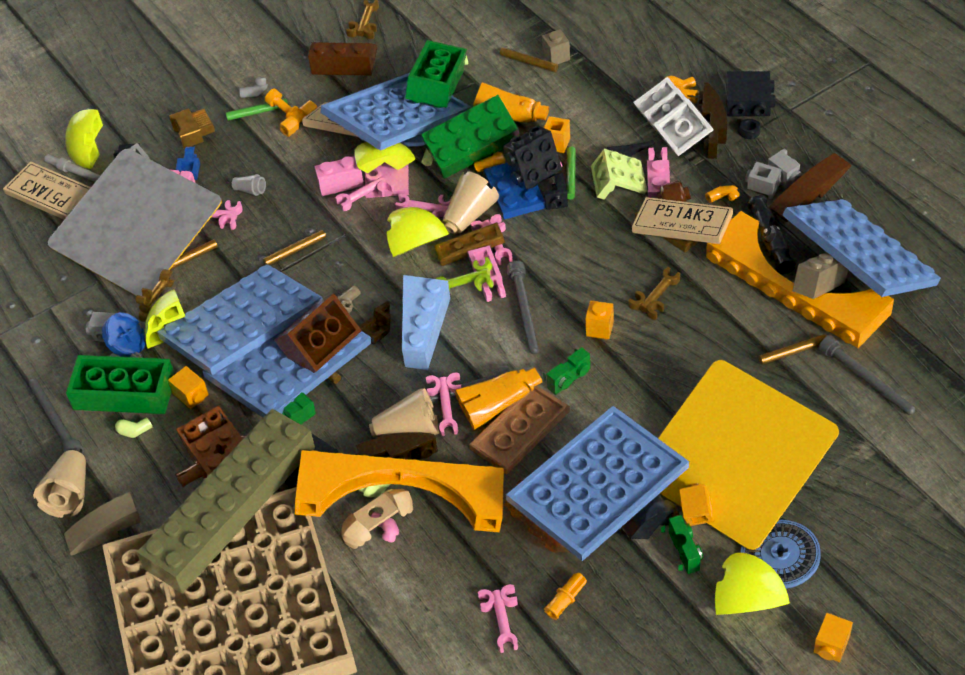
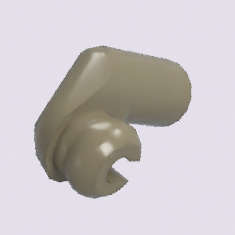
(348, 296)

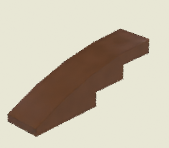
(811, 184)

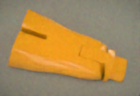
(519, 107)
(488, 398)

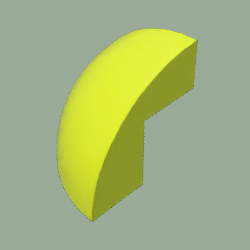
(81, 137)
(369, 157)
(412, 228)
(163, 311)
(748, 586)

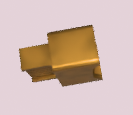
(191, 126)

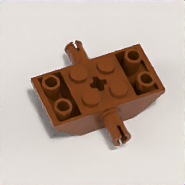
(208, 443)

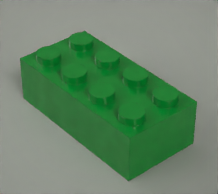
(436, 74)
(470, 136)
(120, 384)

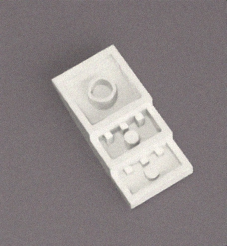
(673, 116)

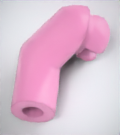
(390, 528)

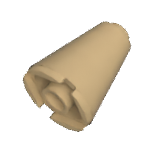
(468, 202)
(408, 415)
(63, 486)

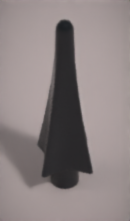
(629, 150)

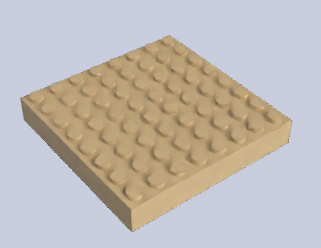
(250, 612)

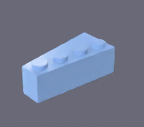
(423, 315)

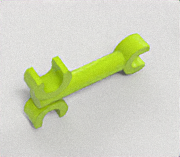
(479, 277)

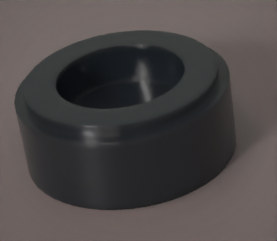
(749, 128)

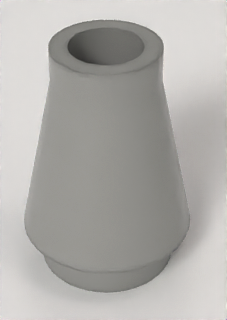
(250, 184)

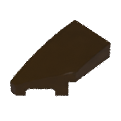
(379, 324)

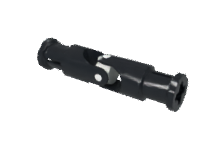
(771, 235)

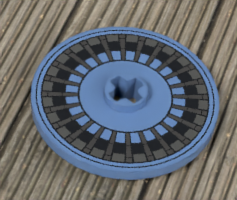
(799, 549)

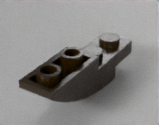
(715, 115)
(400, 446)

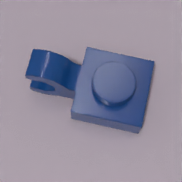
(189, 162)

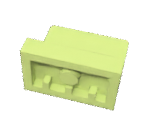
(618, 170)

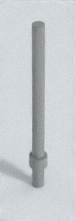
(66, 165)

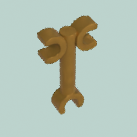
(364, 28)
(148, 297)
(650, 303)

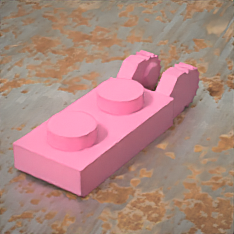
(657, 172)
(479, 255)

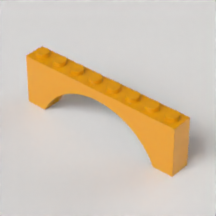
(846, 315)
(470, 488)

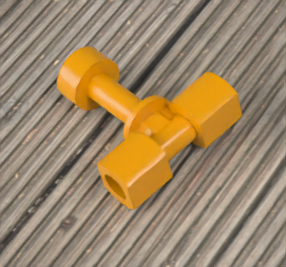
(293, 114)

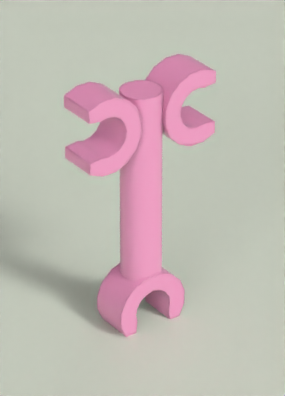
(374, 182)
(437, 209)
(228, 215)
(500, 250)
(444, 385)
(498, 600)

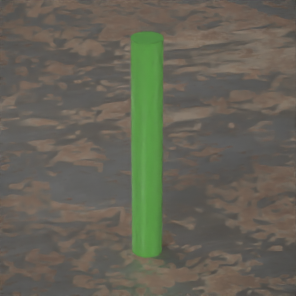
(251, 111)
(570, 180)

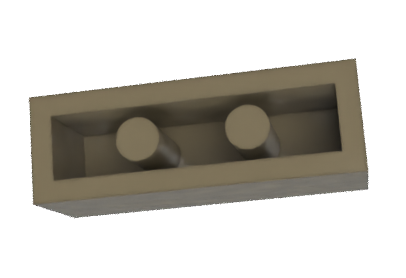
(819, 276)

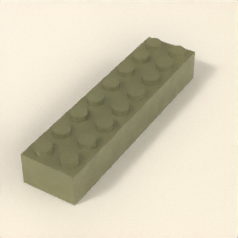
(225, 501)

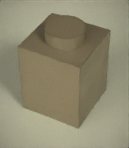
(556, 47)

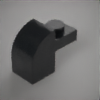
(649, 518)

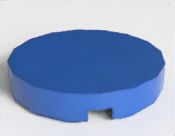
(123, 334)

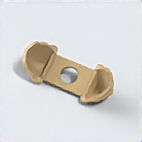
(358, 524)

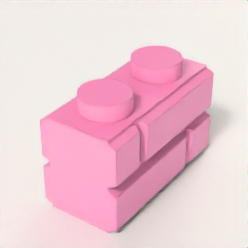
(338, 176)

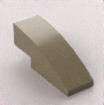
(102, 524)

